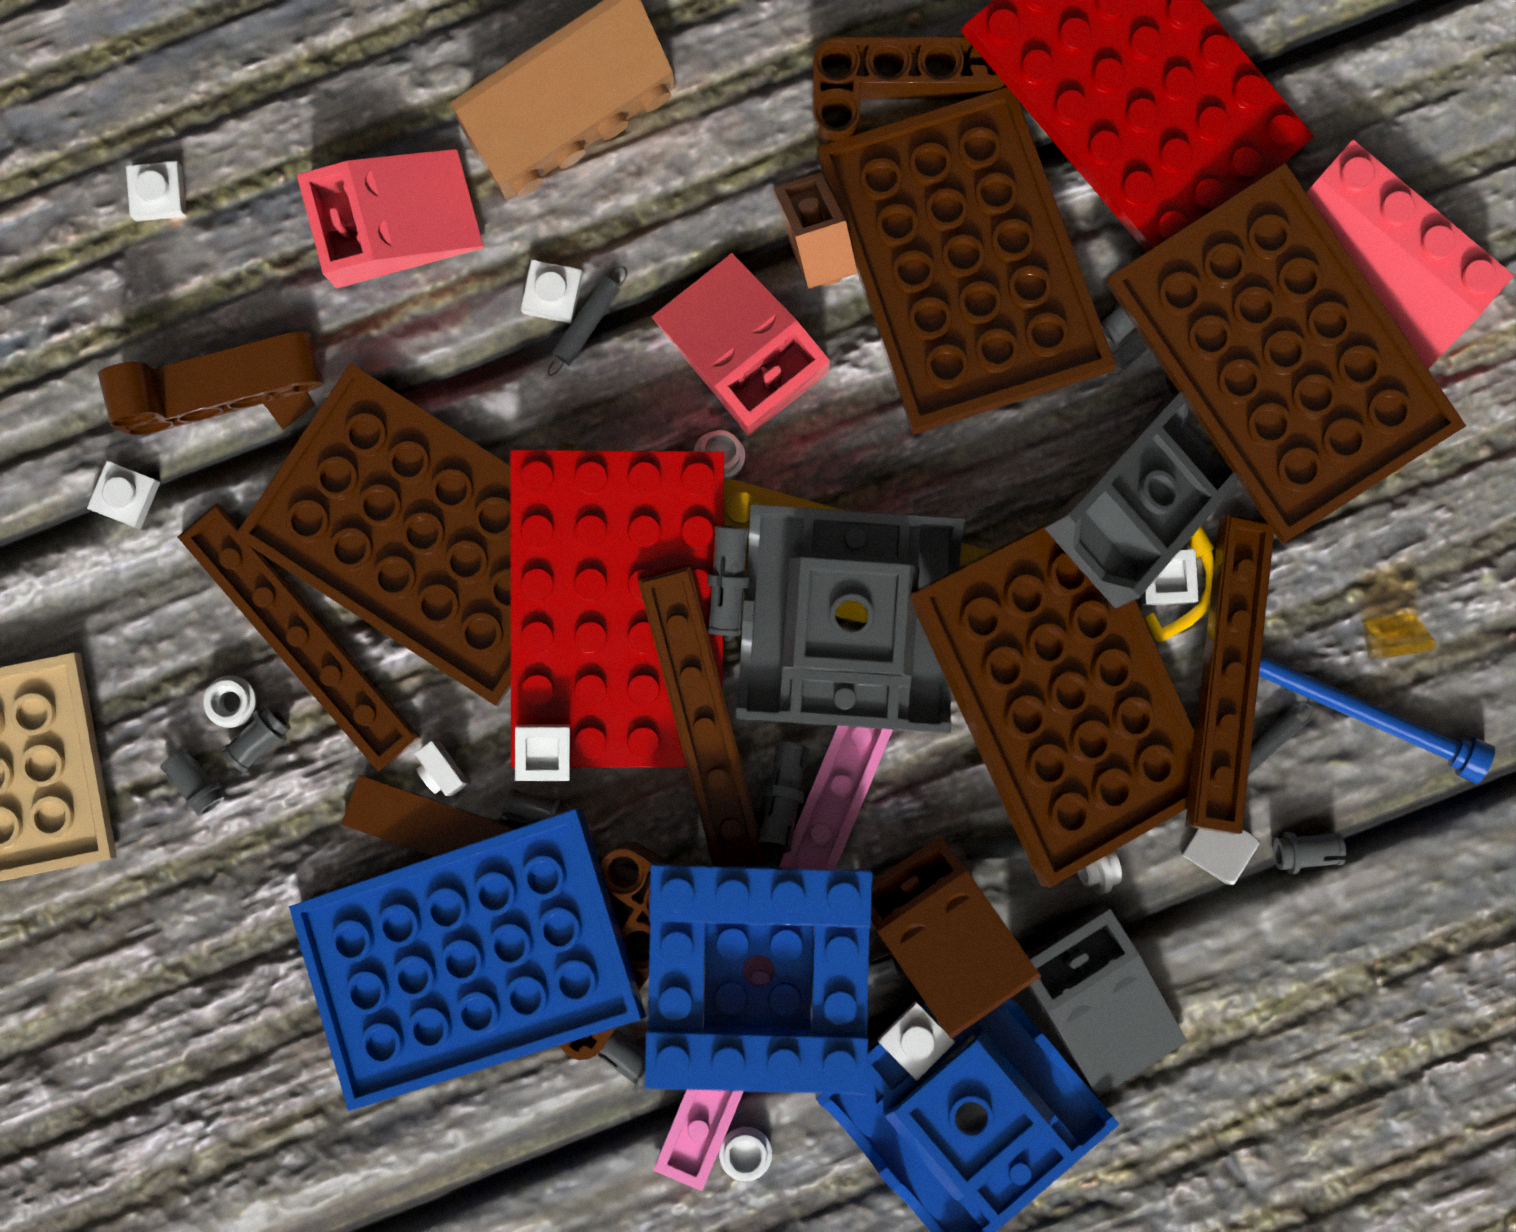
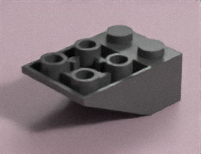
(1102, 1000)

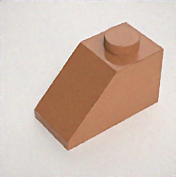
(816, 230)

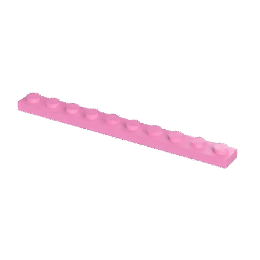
(816, 844)

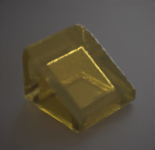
(1396, 636)

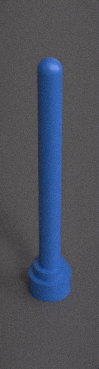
(1468, 757)

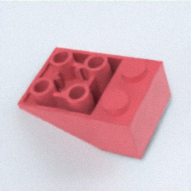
(389, 214)
(742, 343)

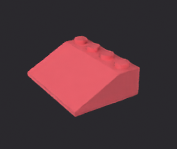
(1407, 251)

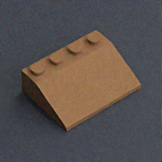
(565, 95)

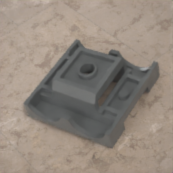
(799, 575)

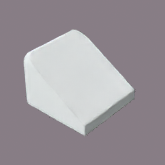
(1221, 853)

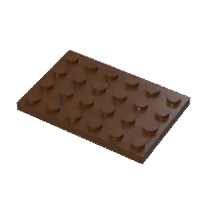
(965, 260)
(1284, 353)
(398, 529)
(1060, 701)

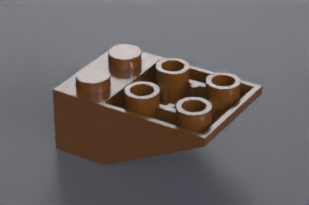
(948, 937)

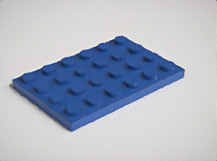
(467, 960)

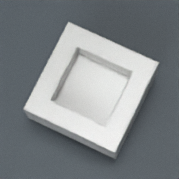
(156, 191)
(552, 291)
(123, 495)
(1176, 582)
(542, 752)
(440, 770)
(916, 1040)

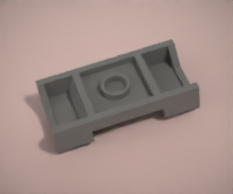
(1143, 504)

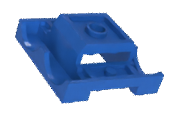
(754, 1032)
(976, 1180)

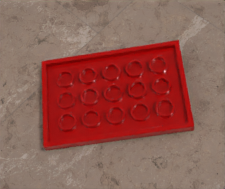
(1142, 102)
(578, 618)

